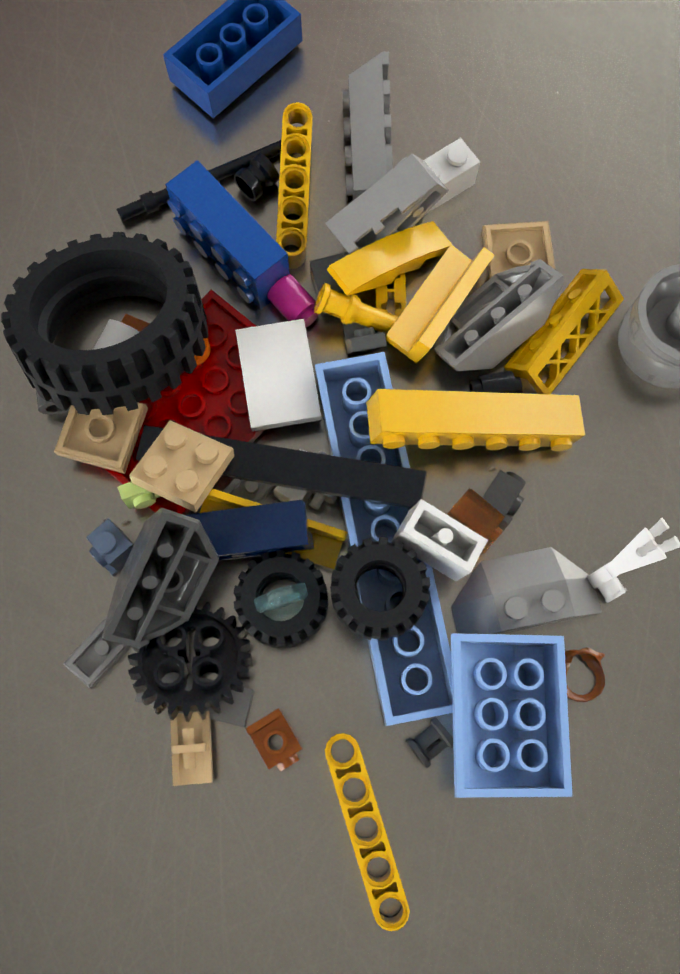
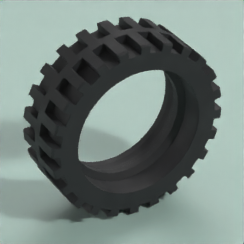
(89, 274)

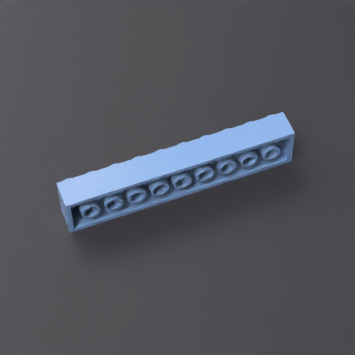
(416, 667)

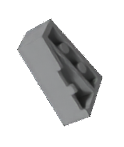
(388, 205)

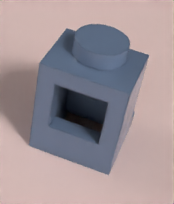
(110, 546)

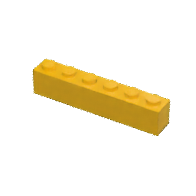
(473, 419)

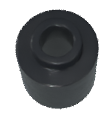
(497, 383)

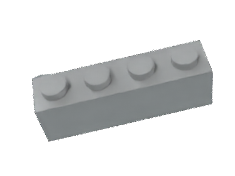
(368, 125)

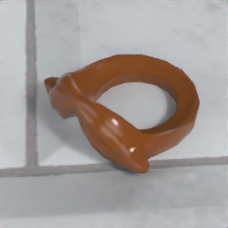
(593, 661)

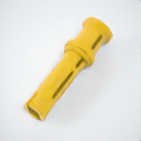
(351, 309)

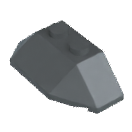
(160, 579)

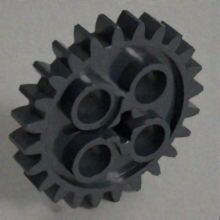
(224, 658)

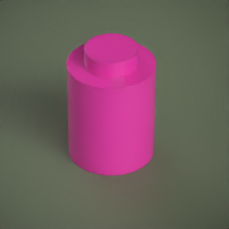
(292, 300)

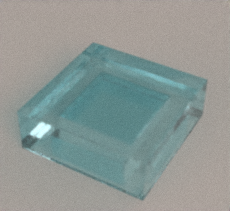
(281, 597)

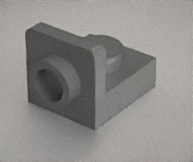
(361, 338)

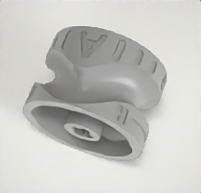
(652, 330)

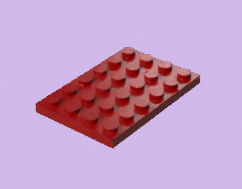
(208, 398)

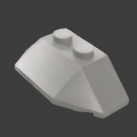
(499, 316)
(523, 594)

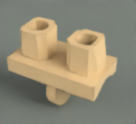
(191, 750)

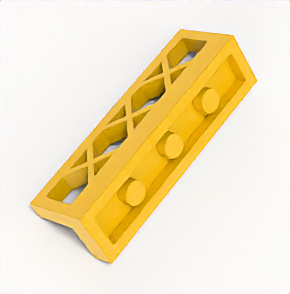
(564, 323)

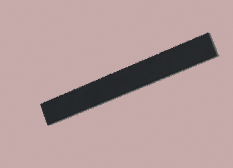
(315, 472)

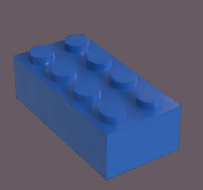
(232, 50)
(226, 233)

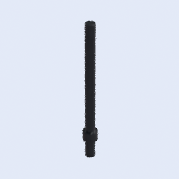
(150, 201)

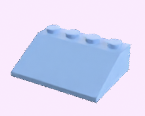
(510, 716)

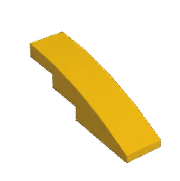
(386, 258)

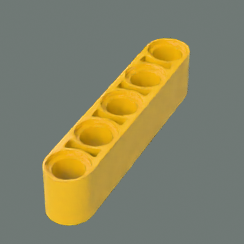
(294, 171)
(368, 848)

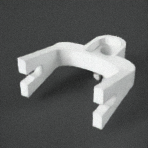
(638, 553)

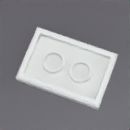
(278, 375)

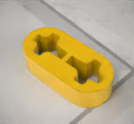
(398, 295)

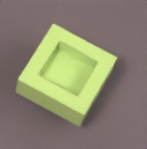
(136, 496)

